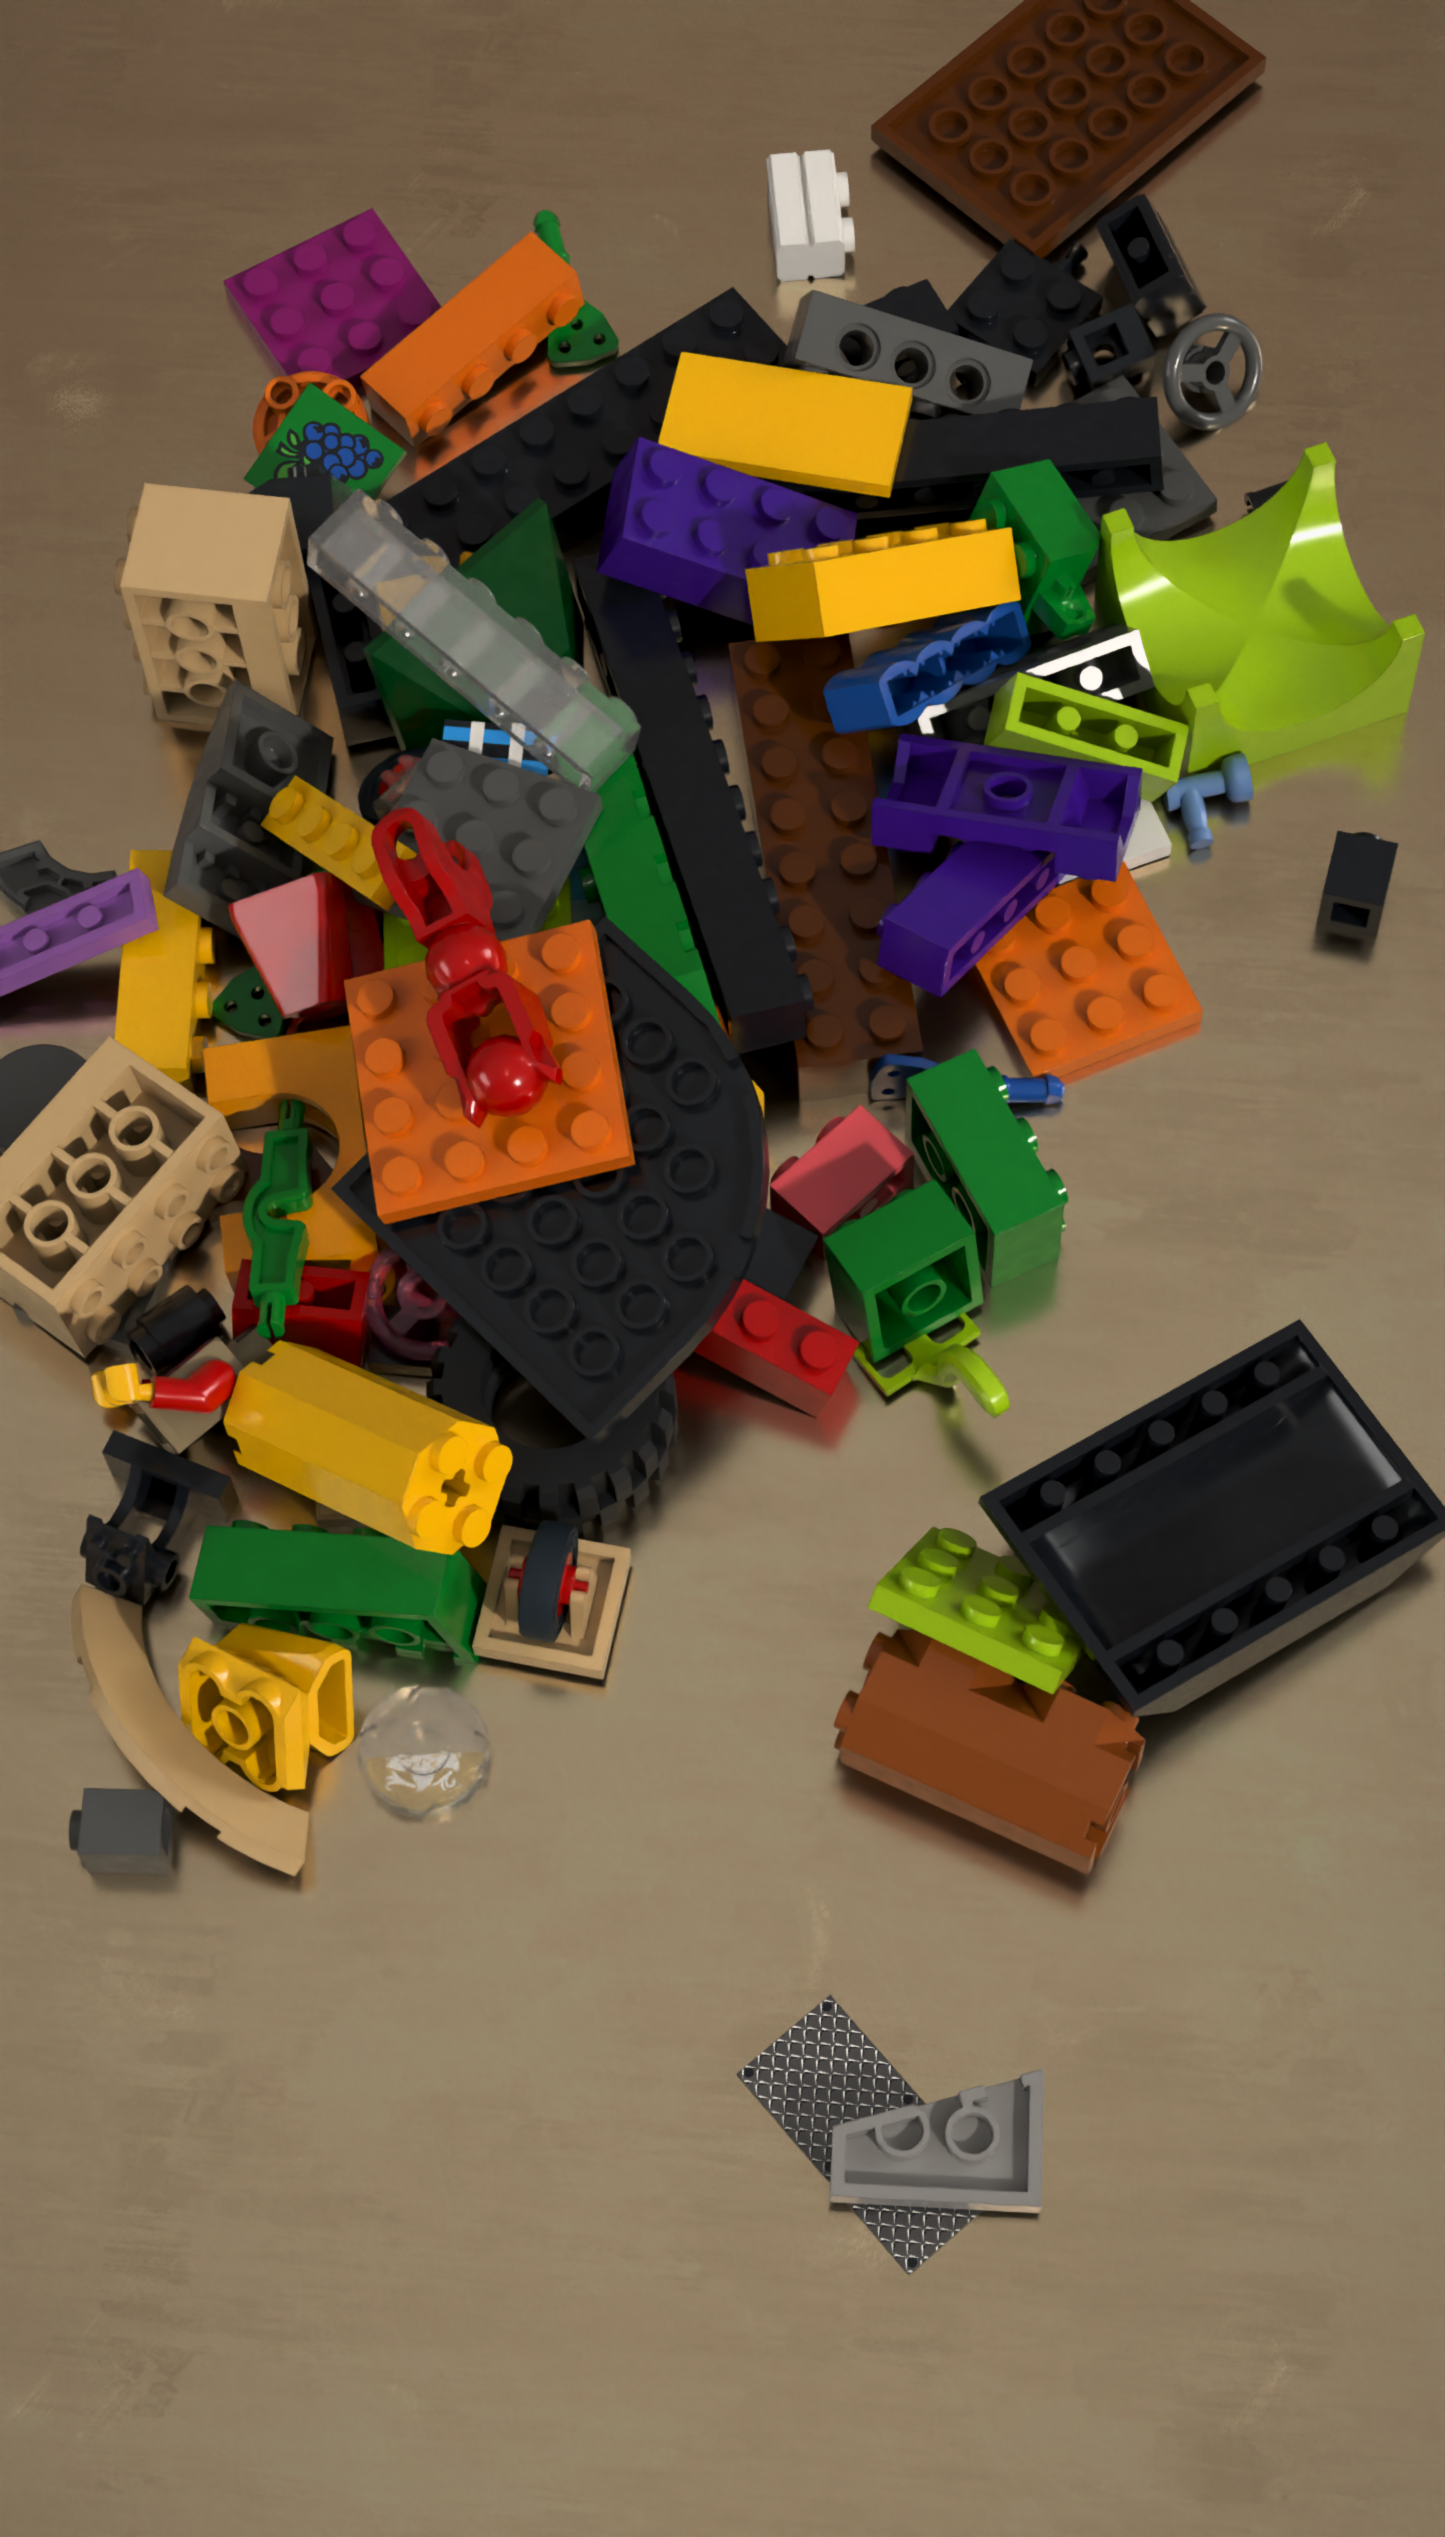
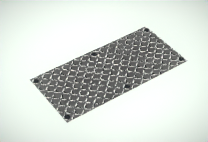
(831, 2075)

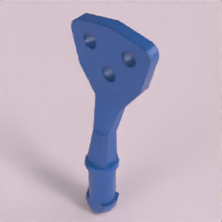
(892, 1070)

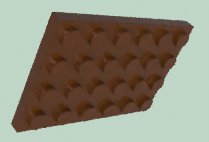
(1065, 110)

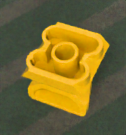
(268, 1701)

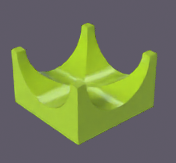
(1259, 626)

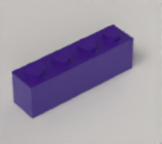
(962, 911)

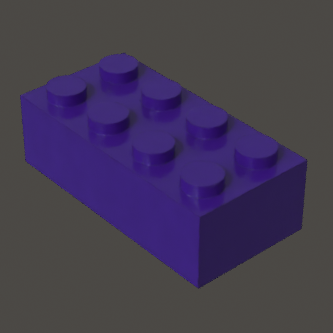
(698, 526)

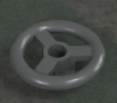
(1208, 370)

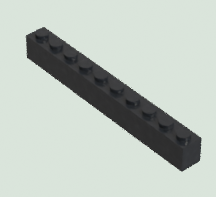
(697, 812)

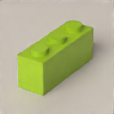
(1073, 724)

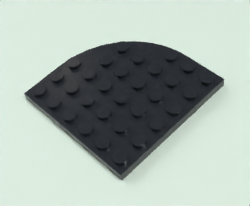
(626, 1269)

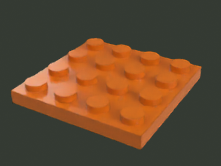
(414, 1122)

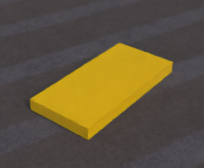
(788, 423)

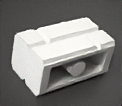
(806, 215)

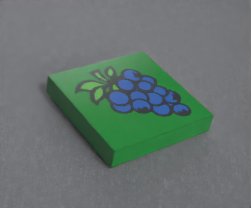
(328, 436)

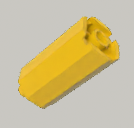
(368, 1448)

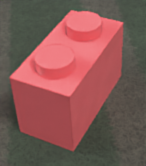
(843, 1176)

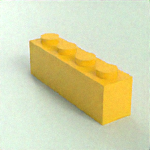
(165, 983)

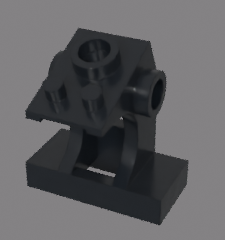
(162, 1490)

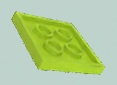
(979, 1608)

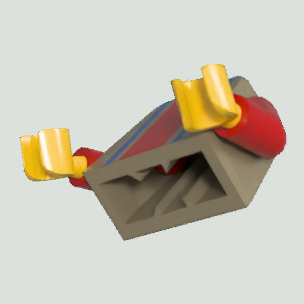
(189, 1396)

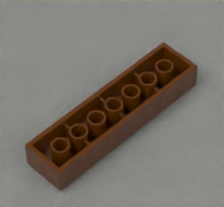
(814, 832)

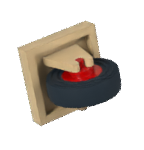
(552, 1600)

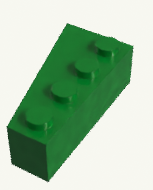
(338, 1586)

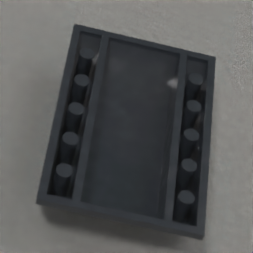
(1219, 1521)

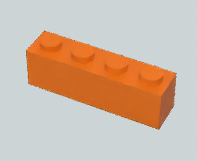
(473, 340)

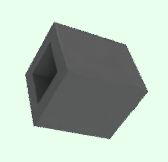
(123, 1831)

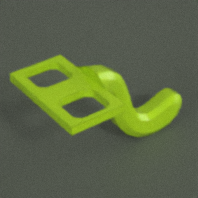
(946, 1366)

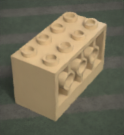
(216, 599)
(107, 1193)

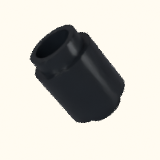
(176, 1328)

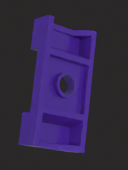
(1058, 803)

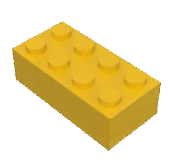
(882, 580)

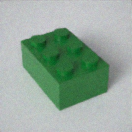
(986, 1165)

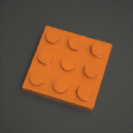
(1085, 978)

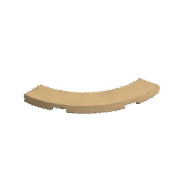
(161, 1747)

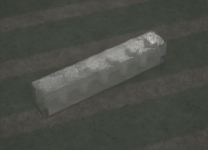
(473, 642)

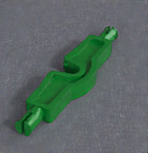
(276, 1243)

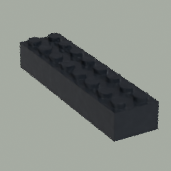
(577, 438)

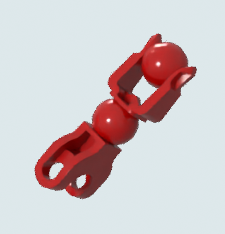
(468, 971)

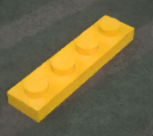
(330, 838)

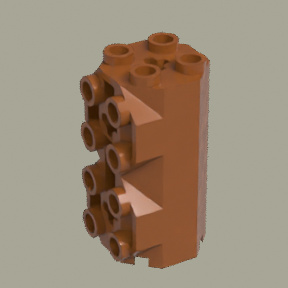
(990, 1747)

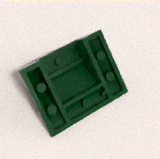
(528, 581)

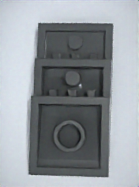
(220, 842)

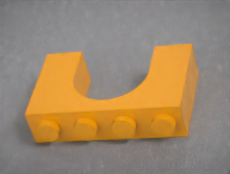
(320, 1071)

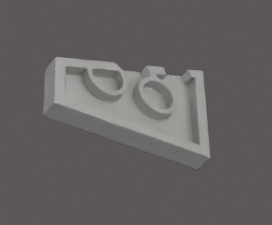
(947, 2153)

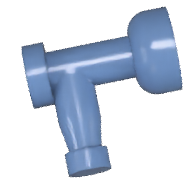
(1188, 795)

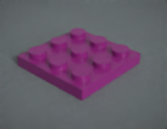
(333, 300)

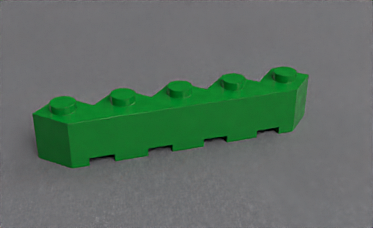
(635, 883)

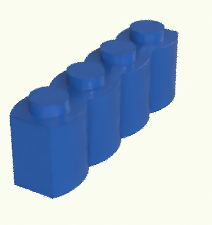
(926, 668)

